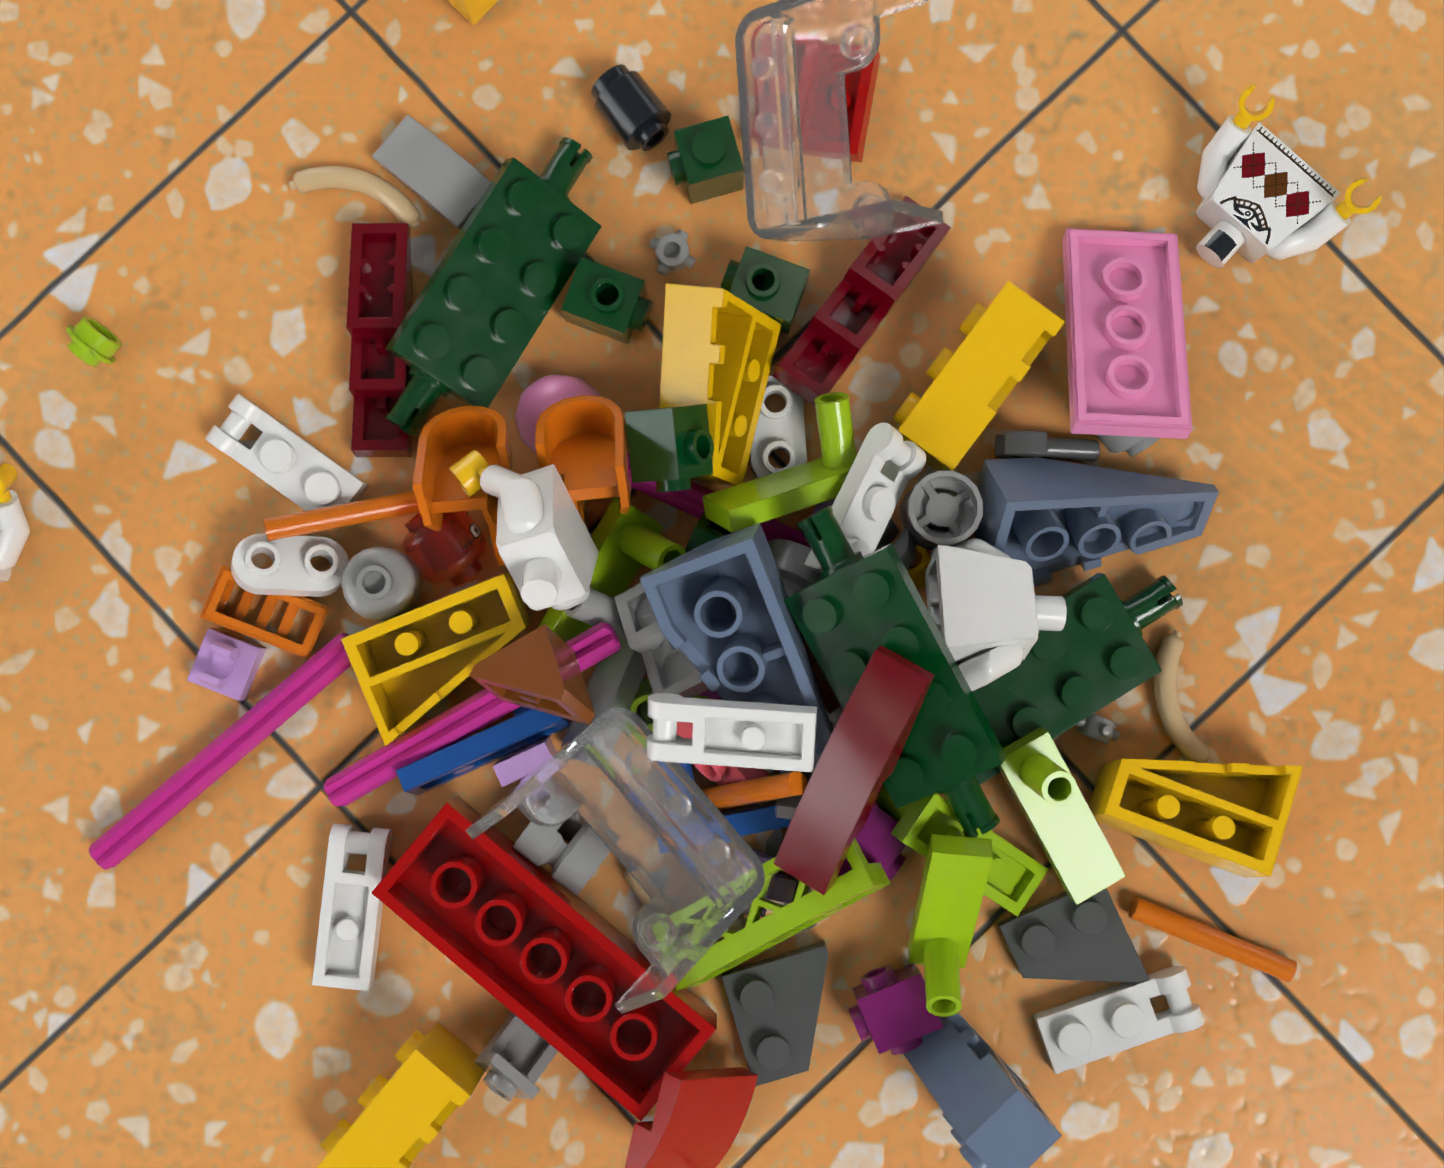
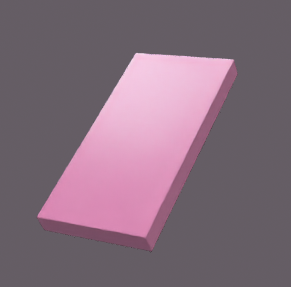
(1125, 334)

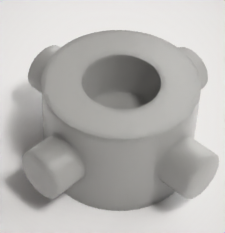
(672, 252)
(1098, 729)

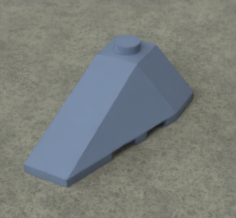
(1078, 513)
(733, 624)

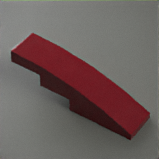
(377, 304)
(856, 309)
(853, 768)

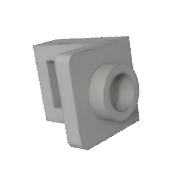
(515, 1060)

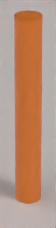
(340, 515)
(757, 790)
(1212, 939)

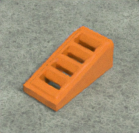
(303, 647)

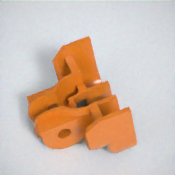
(576, 434)

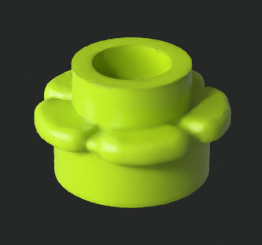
(93, 342)

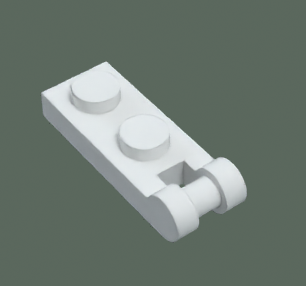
(284, 459)
(872, 494)
(733, 733)
(349, 910)
(1116, 1019)

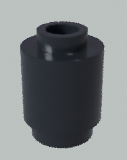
(631, 108)

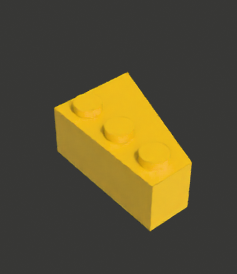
(722, 357)
(976, 377)
(430, 651)
(1203, 810)
(408, 1107)

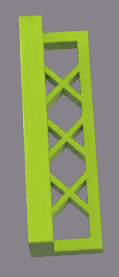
(786, 920)

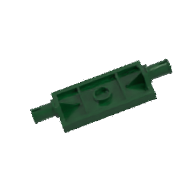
(493, 287)
(873, 604)
(1082, 666)

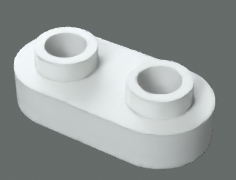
(779, 431)
(291, 566)

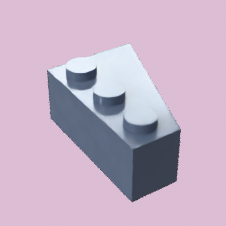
(982, 1098)

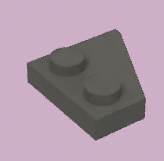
(1073, 941)
(778, 1010)

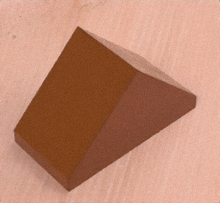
(539, 675)

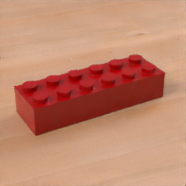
(543, 956)

